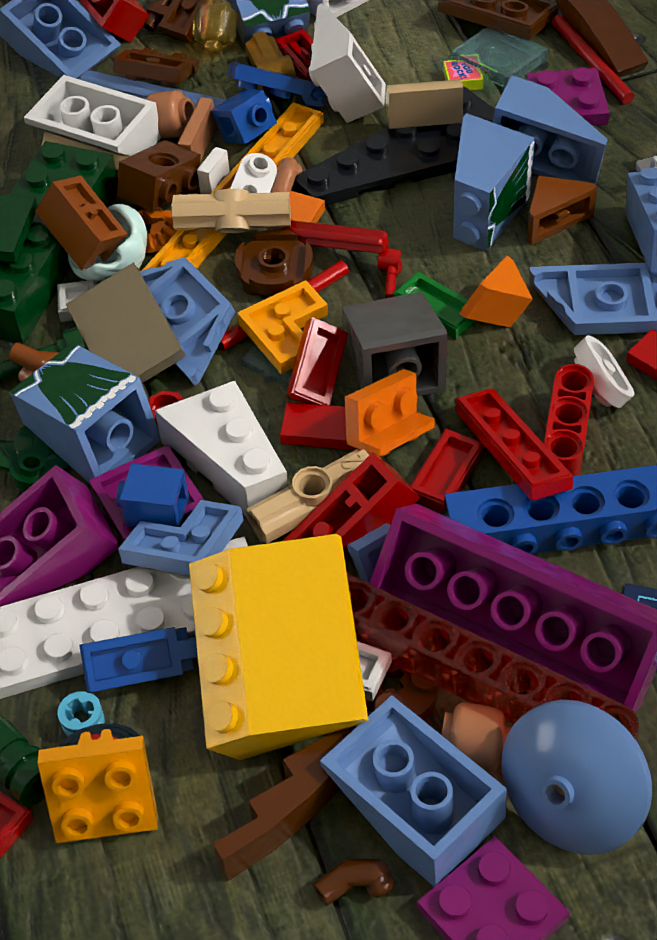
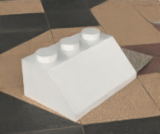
(97, 116)

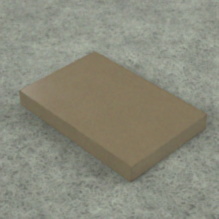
(126, 324)

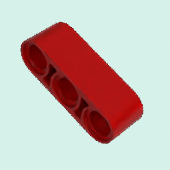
(569, 415)

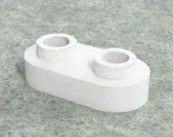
(255, 174)
(609, 380)

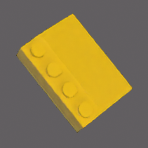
(276, 645)

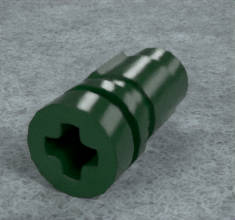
(19, 765)

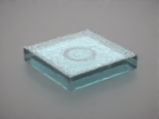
(499, 55)

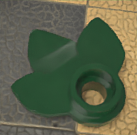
(28, 458)

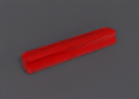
(340, 237)

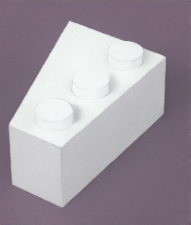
(224, 443)

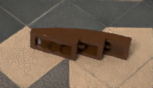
(605, 34)
(283, 808)

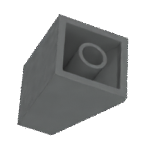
(394, 337)

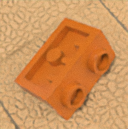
(385, 414)

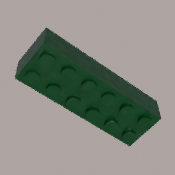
(43, 262)

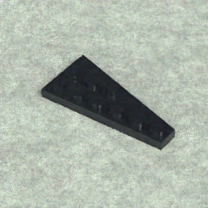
(390, 157)

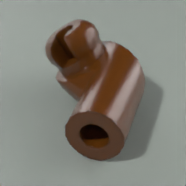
(351, 873)

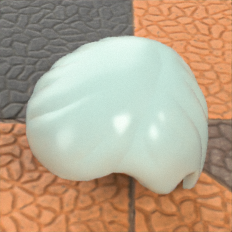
(128, 251)

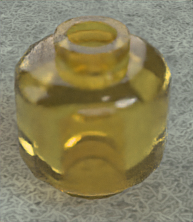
(215, 25)

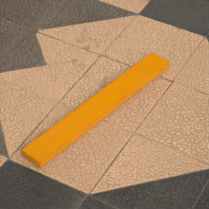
(280, 141)

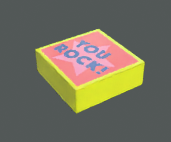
(470, 78)

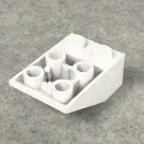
(344, 69)

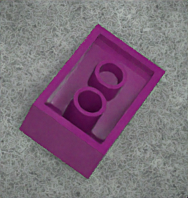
(51, 537)

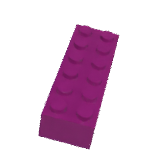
(521, 603)

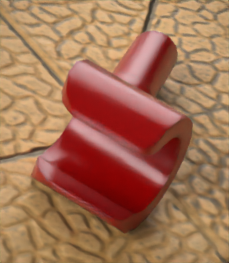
(390, 262)

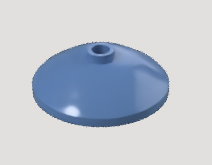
(593, 764)

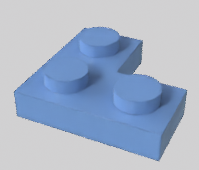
(173, 548)

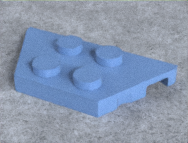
(600, 296)
(193, 310)

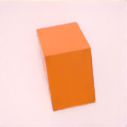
(499, 296)

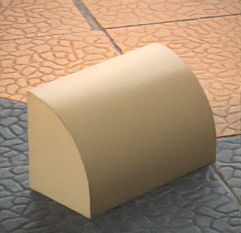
(424, 103)

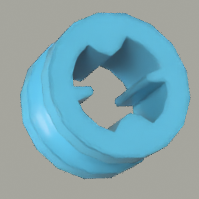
(75, 702)

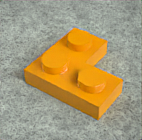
(278, 322)

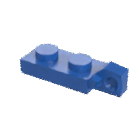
(280, 84)
(137, 658)

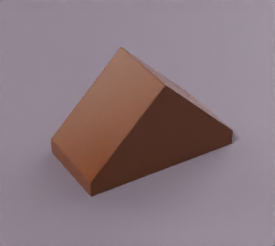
(558, 206)

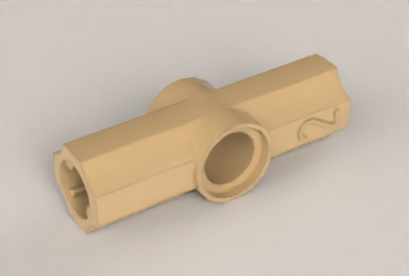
(231, 211)
(294, 503)

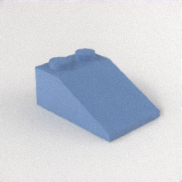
(56, 35)
(564, 140)
(416, 789)

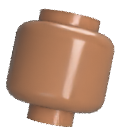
(173, 112)
(477, 732)

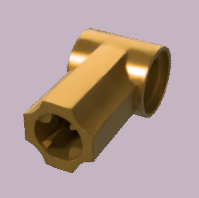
(265, 54)

